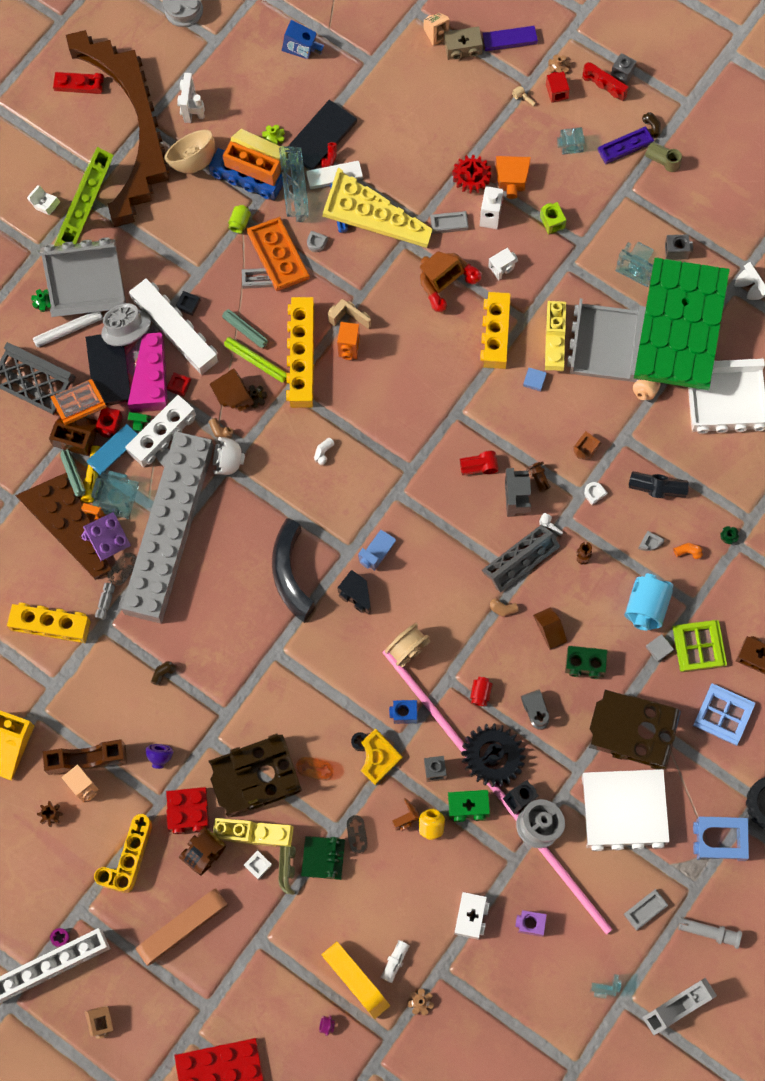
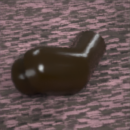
(166, 667)

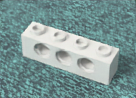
(176, 408)

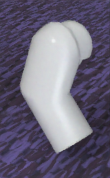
(321, 449)

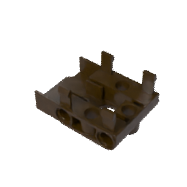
(617, 724)
(237, 779)

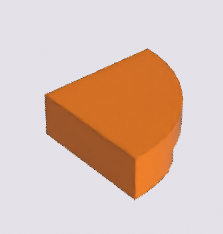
(97, 511)

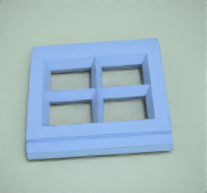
(724, 714)

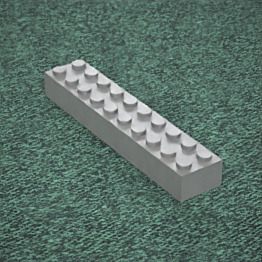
(168, 527)

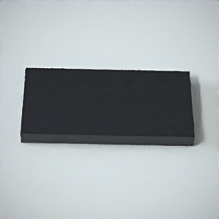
(326, 126)
(108, 369)

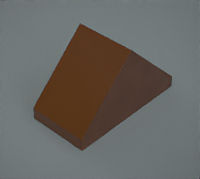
(551, 628)

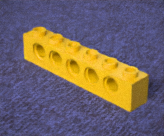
(301, 397)

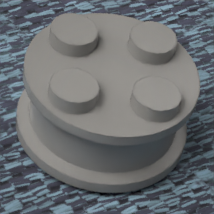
(183, 12)
(540, 823)

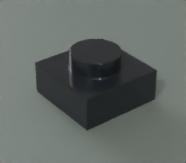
(188, 303)

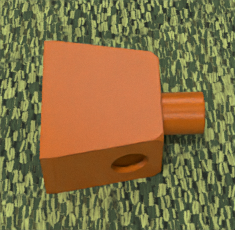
(512, 174)

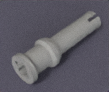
(720, 934)

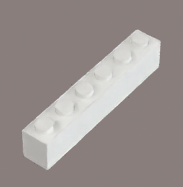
(174, 327)

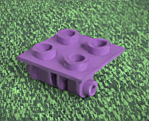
(106, 536)

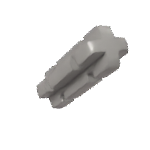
(105, 601)

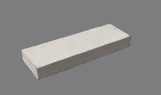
(325, 176)

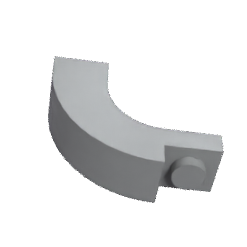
(679, 1006)

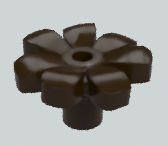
(257, 395)

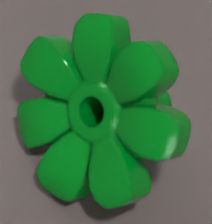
(41, 301)

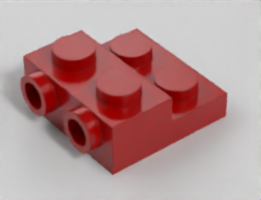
(187, 810)

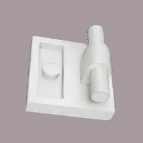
(188, 101)

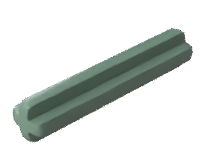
(245, 328)
(72, 473)

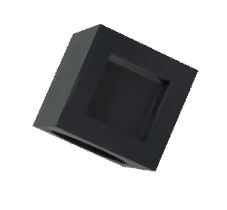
(515, 801)

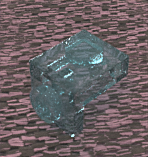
(602, 991)

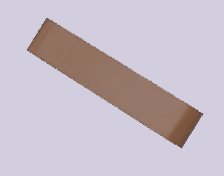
(181, 927)

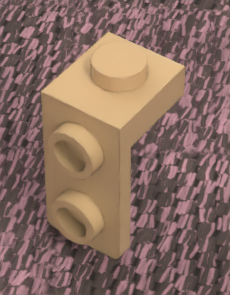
(343, 307)

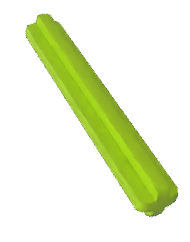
(255, 359)

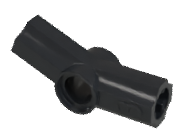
(658, 485)

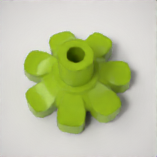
(274, 134)

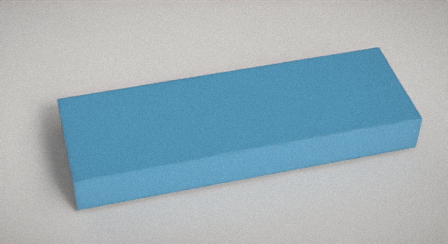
(112, 450)

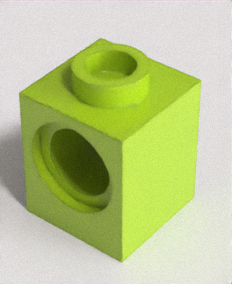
(552, 224)

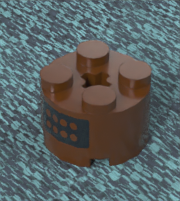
(202, 851)

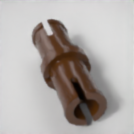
(584, 553)

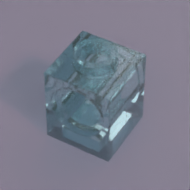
(571, 141)

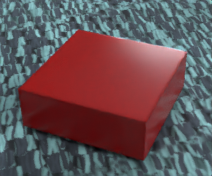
(178, 384)

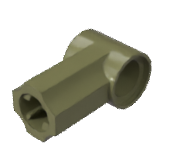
(664, 155)

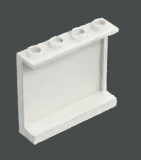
(733, 399)
(625, 809)

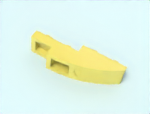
(555, 335)
(253, 833)

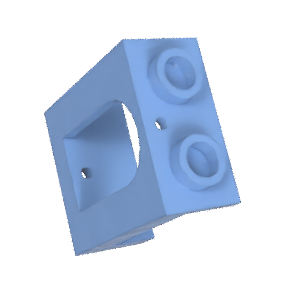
(702, 850)

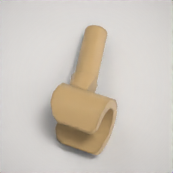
(520, 92)

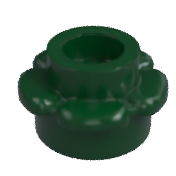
(729, 539)

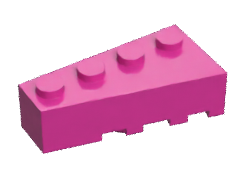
(149, 379)

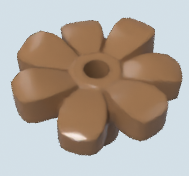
(559, 64)
(420, 1007)

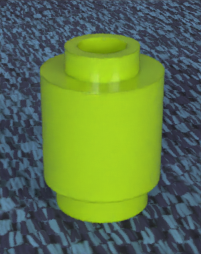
(239, 218)

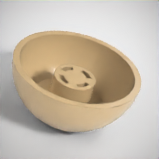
(191, 152)

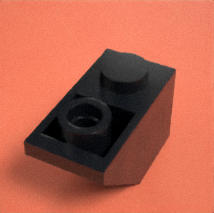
(355, 590)

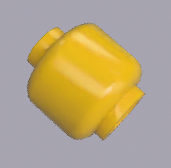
(431, 824)

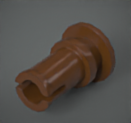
(539, 476)

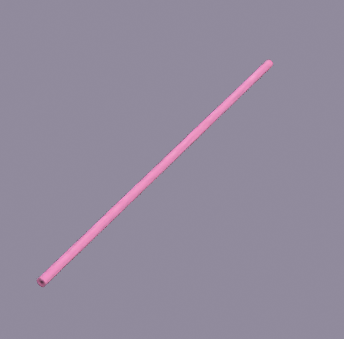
(500, 794)

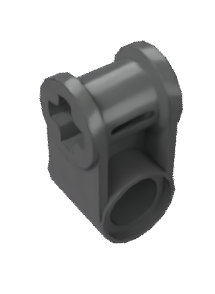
(535, 706)

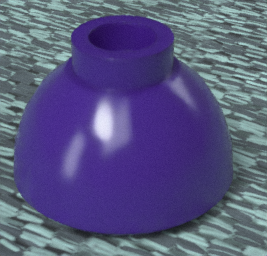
(159, 755)

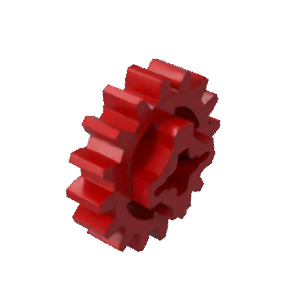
(462, 174)

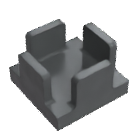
(517, 492)

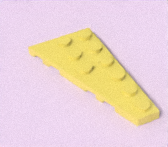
(366, 209)

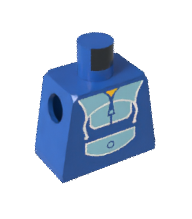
(300, 41)

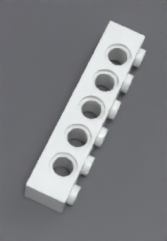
(52, 964)

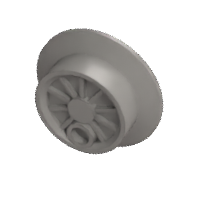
(124, 324)

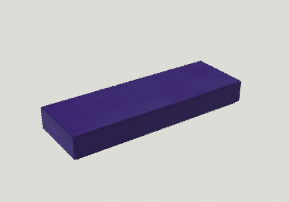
(509, 38)
(625, 145)

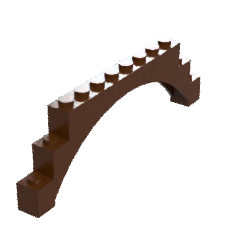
(149, 163)

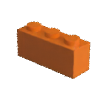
(252, 163)

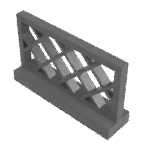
(35, 363)

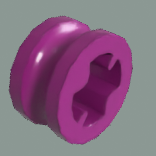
(62, 932)

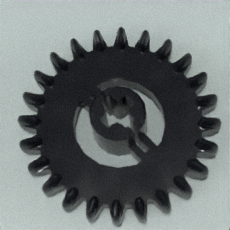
(504, 745)

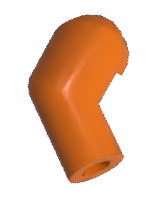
(693, 549)

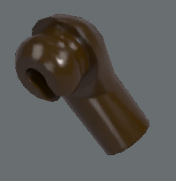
(654, 122)

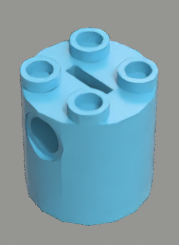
(648, 602)

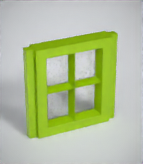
(699, 646)

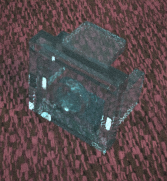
(636, 264)
(115, 494)

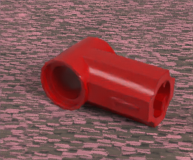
(483, 463)

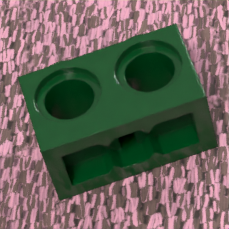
(586, 655)

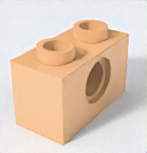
(80, 783)

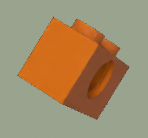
(348, 340)

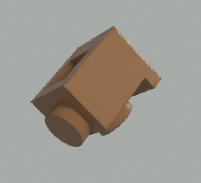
(106, 1026)

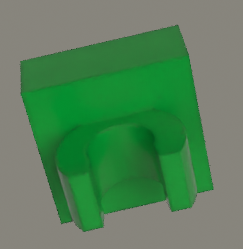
(138, 420)

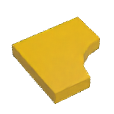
(379, 756)

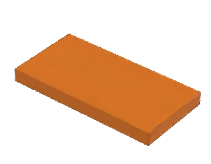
(278, 254)

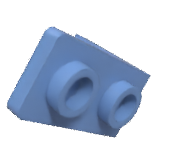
(376, 550)

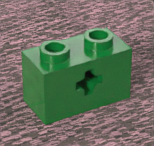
(477, 798)

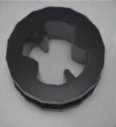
(354, 738)

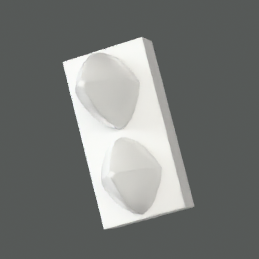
(748, 277)

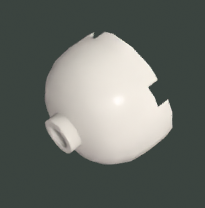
(227, 456)

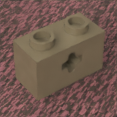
(463, 43)

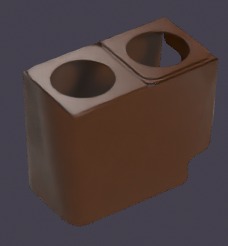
(232, 391)

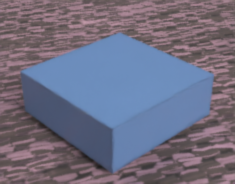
(534, 379)

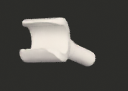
(545, 521)

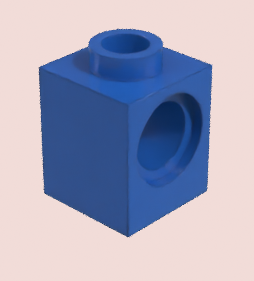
(410, 705)

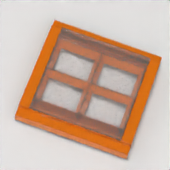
(78, 402)

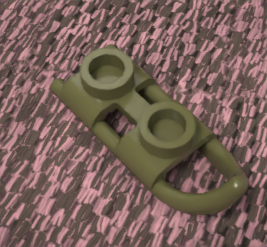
(285, 869)

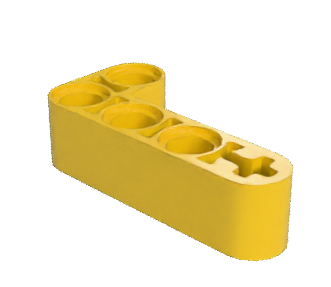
(127, 853)
(355, 980)

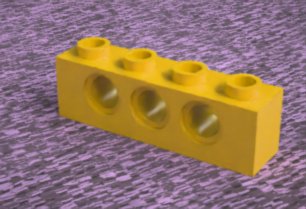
(501, 303)
(77, 632)

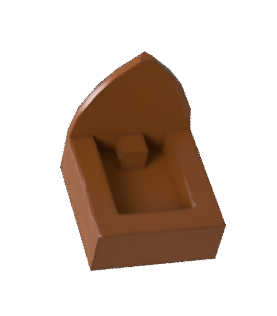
(586, 446)
(404, 822)

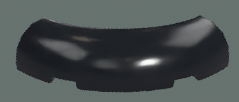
(284, 581)

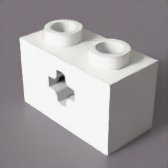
(464, 926)

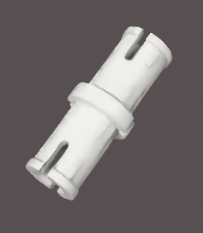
(395, 961)

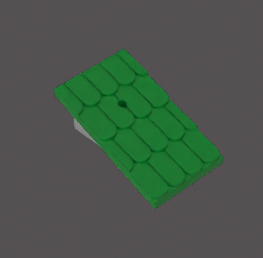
(681, 323)

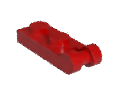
(604, 81)
(78, 82)

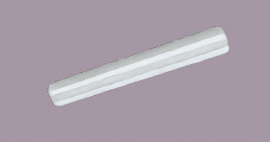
(67, 328)

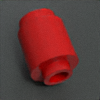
(481, 691)

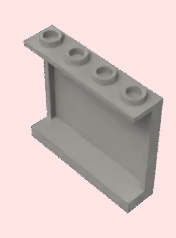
(83, 276)
(605, 341)

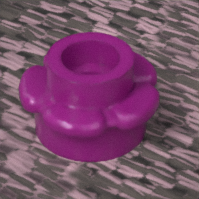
(326, 1025)

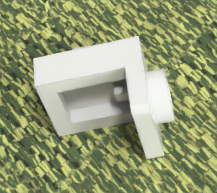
(43, 201)

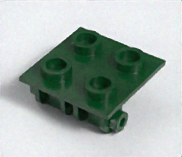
(323, 857)

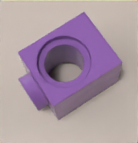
(539, 918)

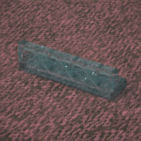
(297, 180)

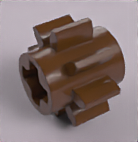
(46, 810)

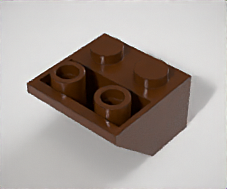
(76, 436)

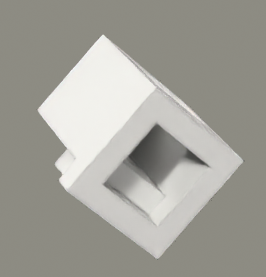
(502, 263)

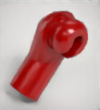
(332, 154)

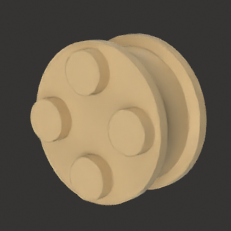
(407, 645)

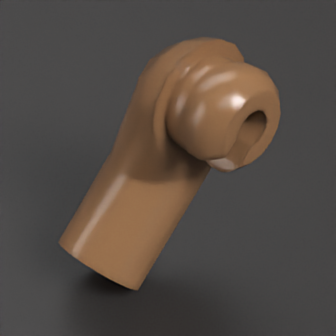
(220, 431)
(501, 609)

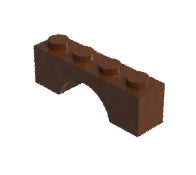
(101, 755)

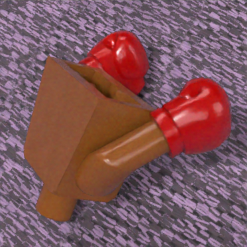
(440, 272)

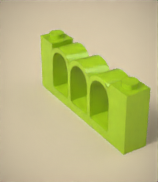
(84, 197)

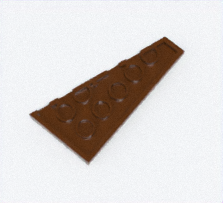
(62, 516)

